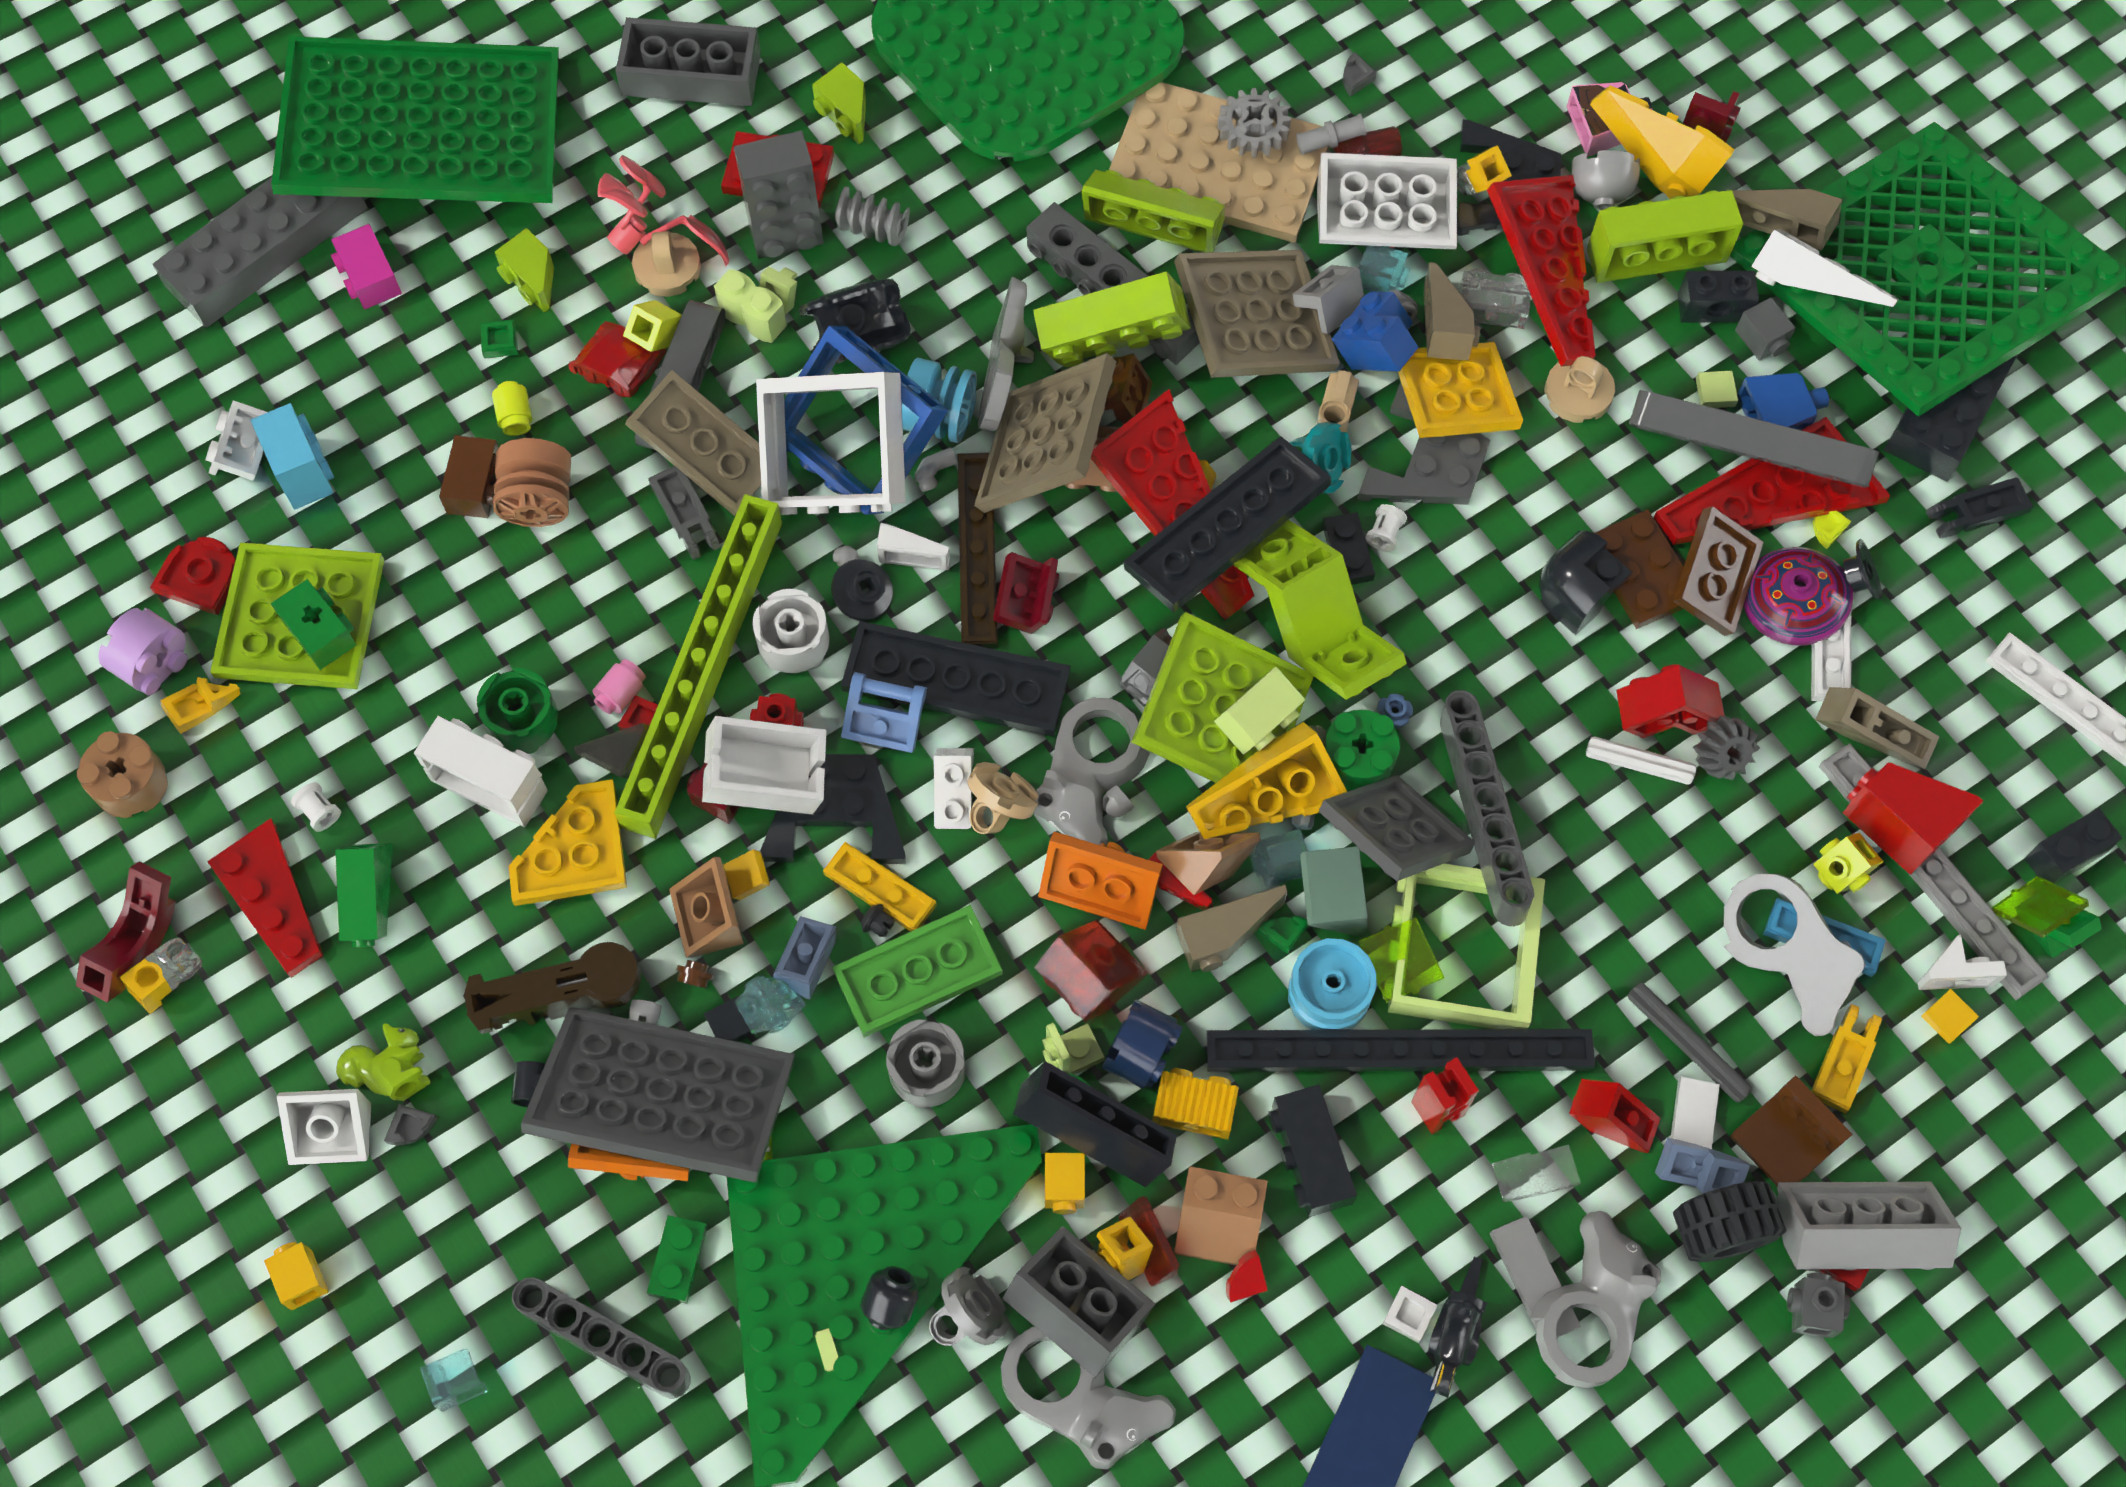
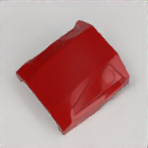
(615, 360)

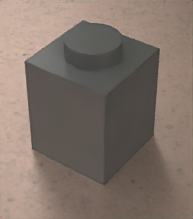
(1765, 329)

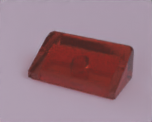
(1162, 1262)

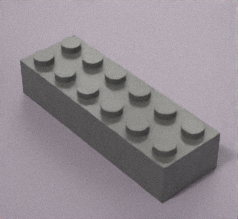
(249, 247)

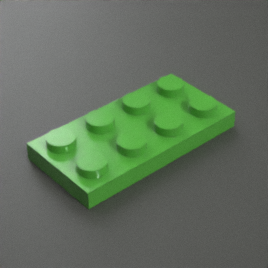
(917, 971)

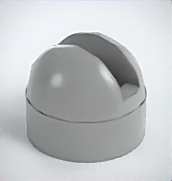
(1116, 802)
(645, 1011)

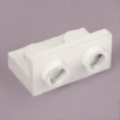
(238, 444)

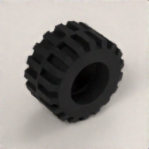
(1729, 1221)

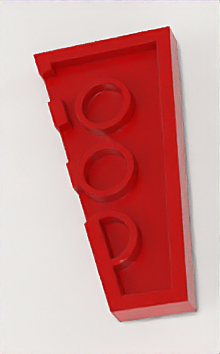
(265, 890)

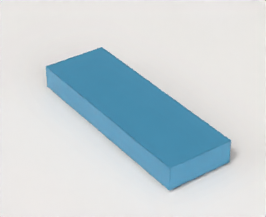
(1783, 923)

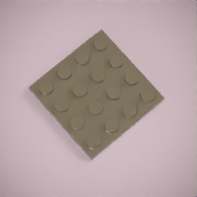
(1249, 314)
(1046, 434)

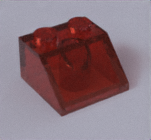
(1090, 969)

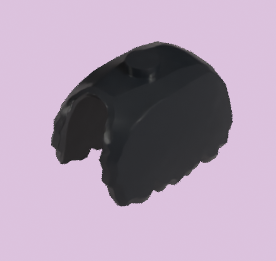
(866, 309)

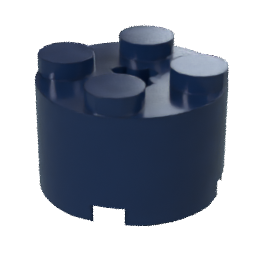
(1140, 1044)

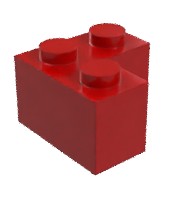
(1669, 700)

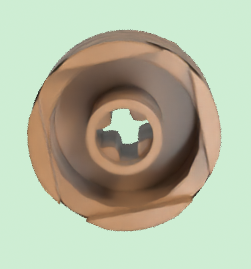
(122, 774)

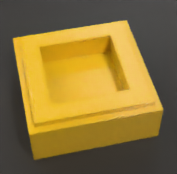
(746, 874)
(1949, 1016)

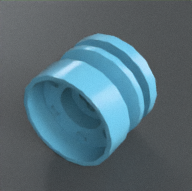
(953, 392)

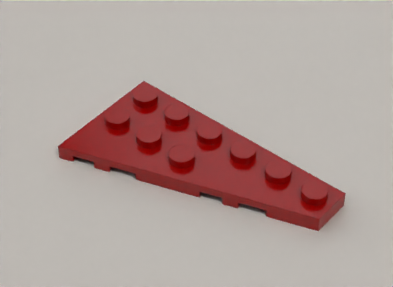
(1549, 250)
(1161, 480)
(1768, 495)

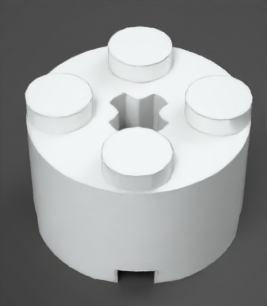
(809, 634)

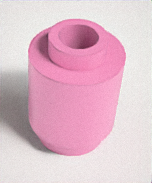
(618, 687)

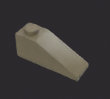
(1800, 212)
(1447, 318)
(1876, 726)
(1220, 931)

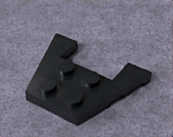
(1522, 158)
(851, 799)

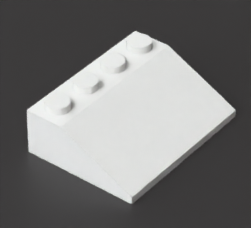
(1387, 201)

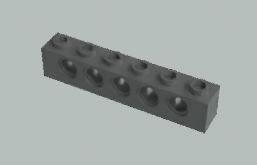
(1108, 267)

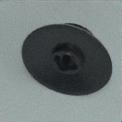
(1862, 572)
(849, 595)

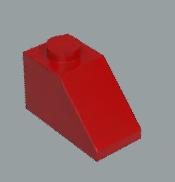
(1614, 1114)

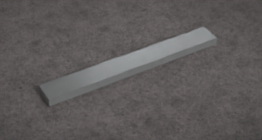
(1952, 894)

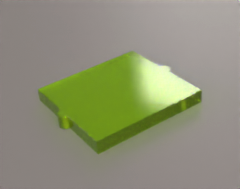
(2040, 906)
(1399, 943)

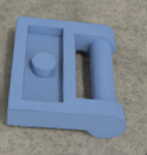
(881, 724)

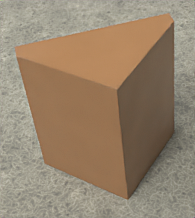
(1206, 862)
(706, 910)

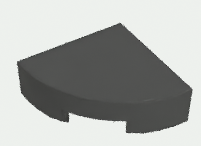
(1357, 74)
(409, 1126)

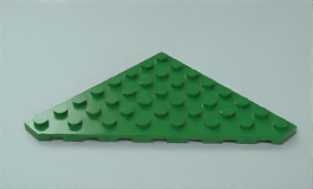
(813, 1240)

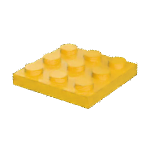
(1460, 394)

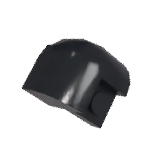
(1580, 580)

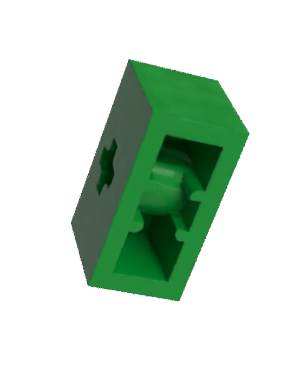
(321, 641)

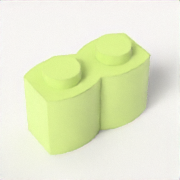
(750, 305)

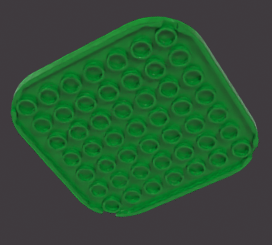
(1026, 71)

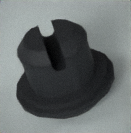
(877, 921)

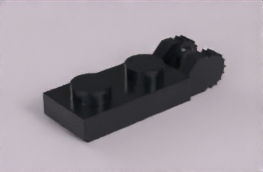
(1982, 507)

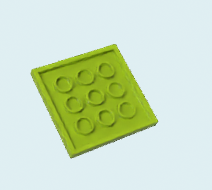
(256, 642)
(1197, 684)

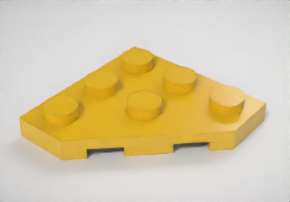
(573, 850)

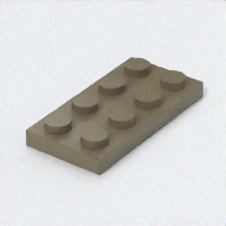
(699, 441)

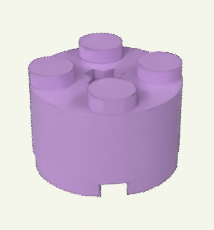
(143, 650)

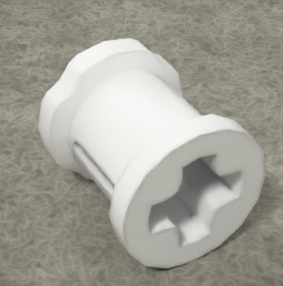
(1386, 528)
(315, 806)

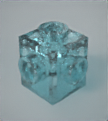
(768, 1004)

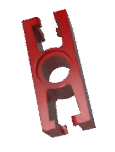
(1444, 1095)

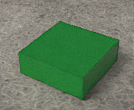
(499, 338)

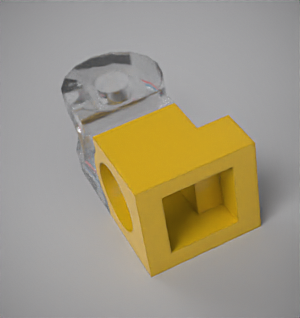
(1482, 171)
(161, 973)

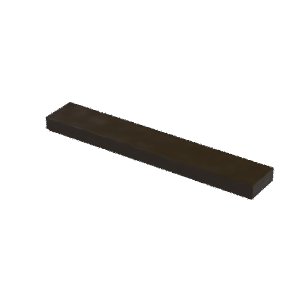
(976, 556)

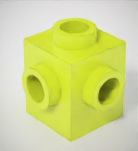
(1847, 863)

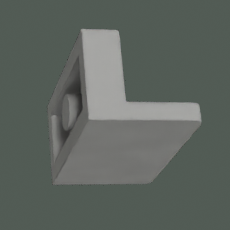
(1333, 293)

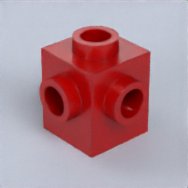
(778, 709)

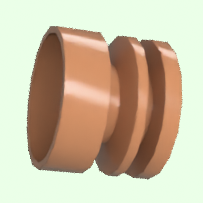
(532, 482)

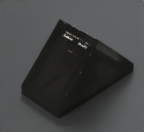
(615, 751)

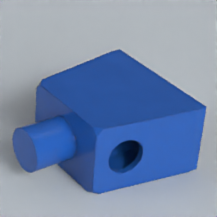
(1781, 400)

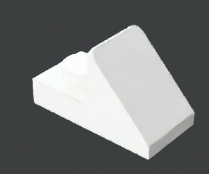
(1955, 972)

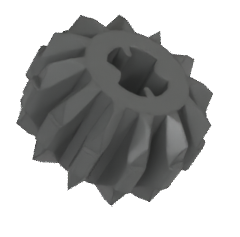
(1726, 747)

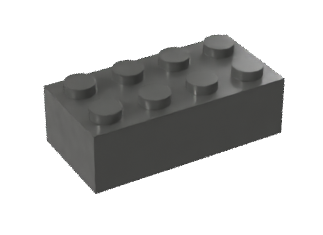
(688, 61)
(779, 194)

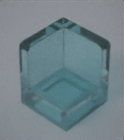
(452, 1380)

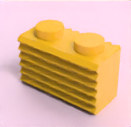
(1195, 1103)

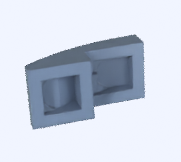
(1699, 1166)

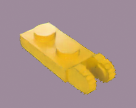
(1846, 1061)

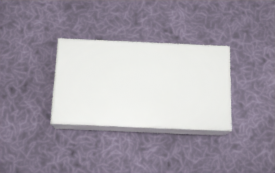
(1695, 1111)

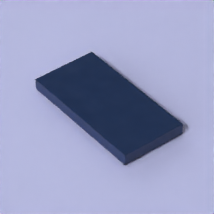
(1373, 1425)

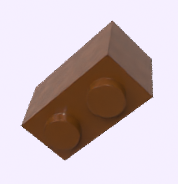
(470, 477)

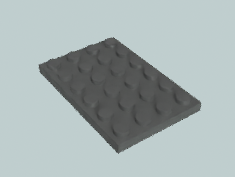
(659, 1094)

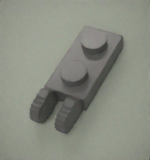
(683, 508)

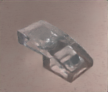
(1536, 1173)

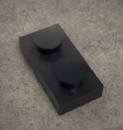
(1347, 537)

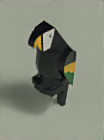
(1457, 1331)

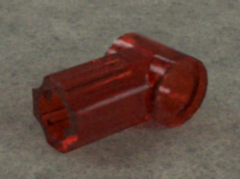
(1376, 142)

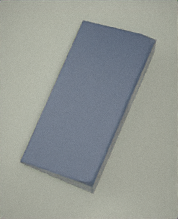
(806, 956)

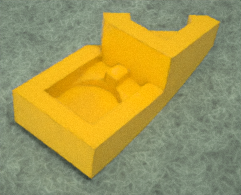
(197, 703)

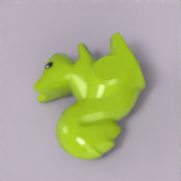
(388, 1072)

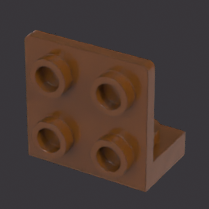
(1128, 389)
(1790, 1134)

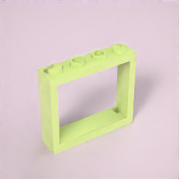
(1471, 880)

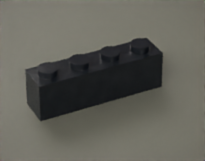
(1095, 1124)

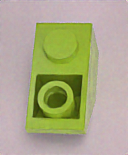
(842, 99)
(529, 267)

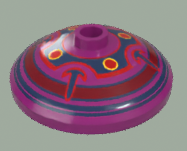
(1793, 612)

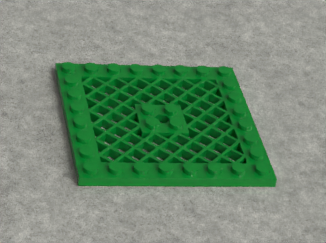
(1929, 381)

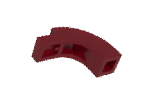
(134, 935)

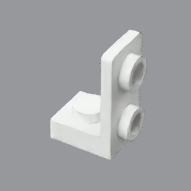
(951, 788)

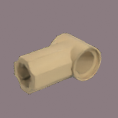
(1338, 399)

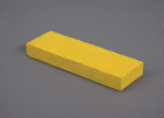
(879, 886)

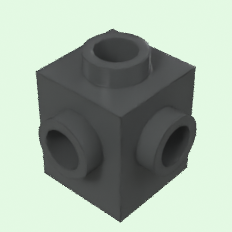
(1818, 1306)

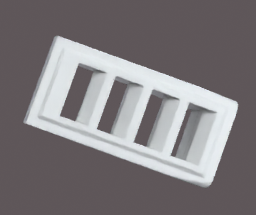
(909, 549)

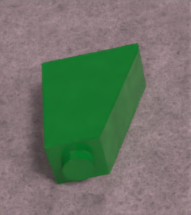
(363, 892)

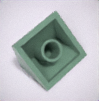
(1335, 890)

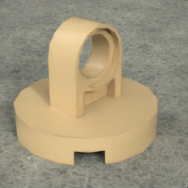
(666, 264)
(1580, 390)
(1000, 793)

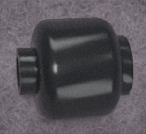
(890, 1298)

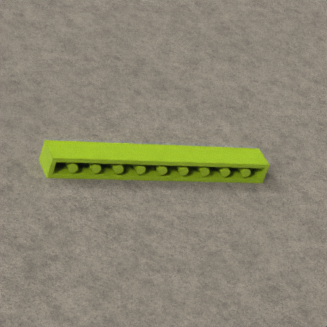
(699, 667)

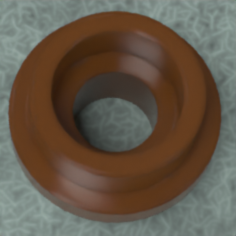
(694, 974)

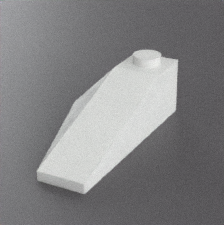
(1801, 266)

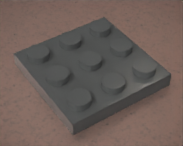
(1396, 827)

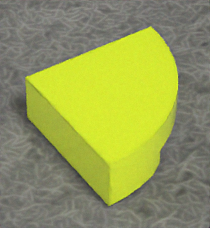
(1830, 527)

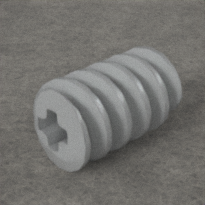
(871, 219)

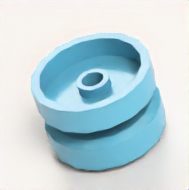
(1334, 964)

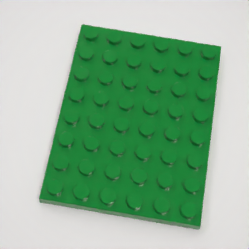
(417, 120)

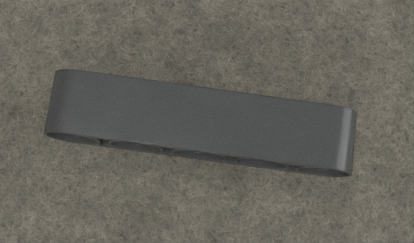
(691, 346)
(587, 1324)

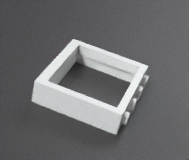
(773, 441)

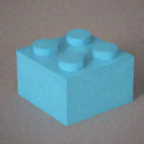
(294, 455)

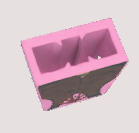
(1589, 126)

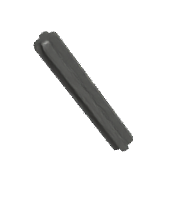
(1689, 1042)

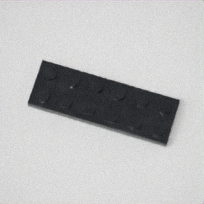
(1227, 523)
(962, 677)

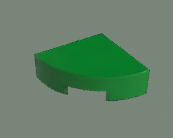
(1284, 931)

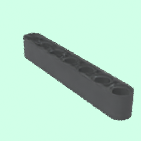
(1754, 438)
(1463, 724)

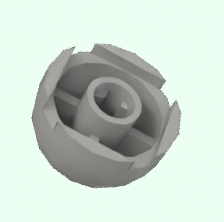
(1605, 178)

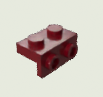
(1713, 114)
(1026, 592)

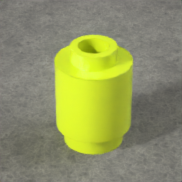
(512, 408)

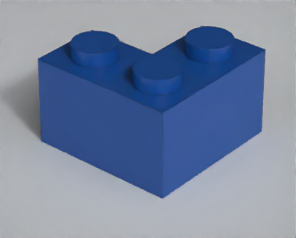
(1376, 334)

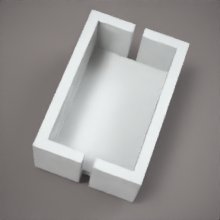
(764, 765)
(481, 770)

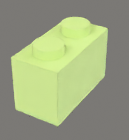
(1259, 711)

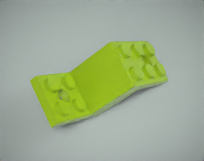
(1319, 611)

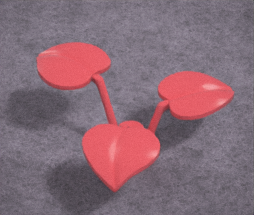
(631, 227)

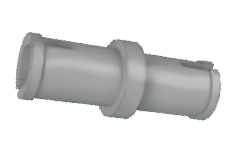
(1331, 134)

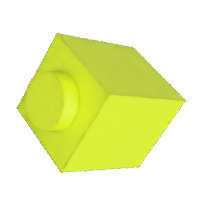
(652, 325)

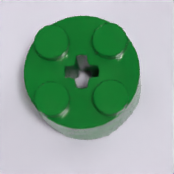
(518, 709)
(1363, 732)

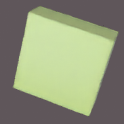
(1716, 389)
(827, 1349)

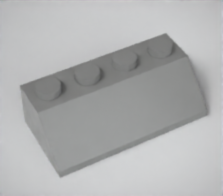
(1867, 1225)

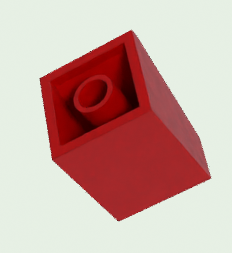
(1908, 812)

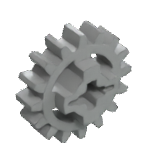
(1254, 123)

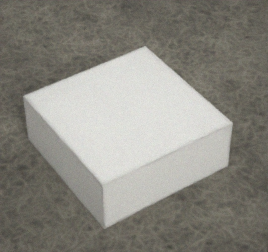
(1410, 1314)

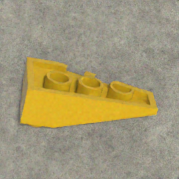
(1670, 153)
(1273, 784)

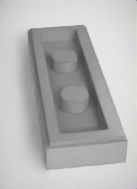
(1530, 1269)

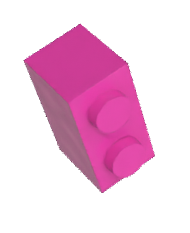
(366, 267)

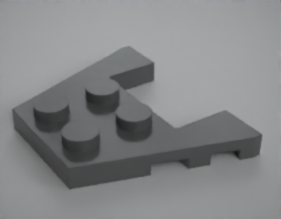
(1439, 471)

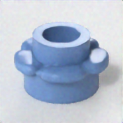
(1397, 701)

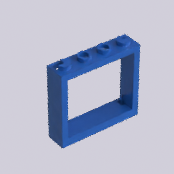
(812, 458)

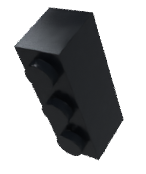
(1312, 1151)

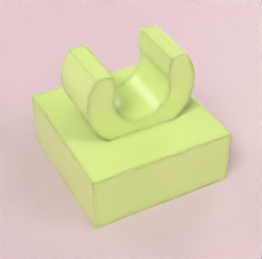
(782, 284)

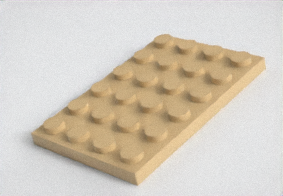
(1178, 145)

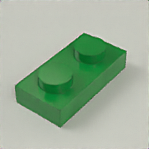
(677, 1259)

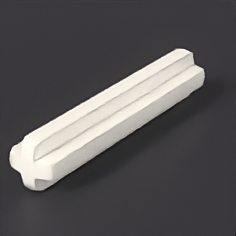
(1641, 760)

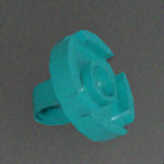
(1328, 450)

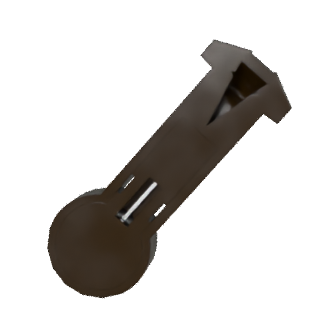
(602, 978)

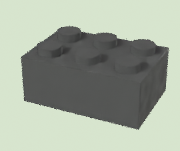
(1078, 1301)

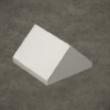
(325, 1126)

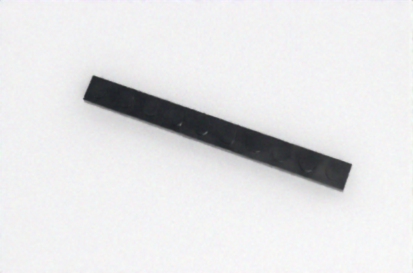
(1399, 1050)

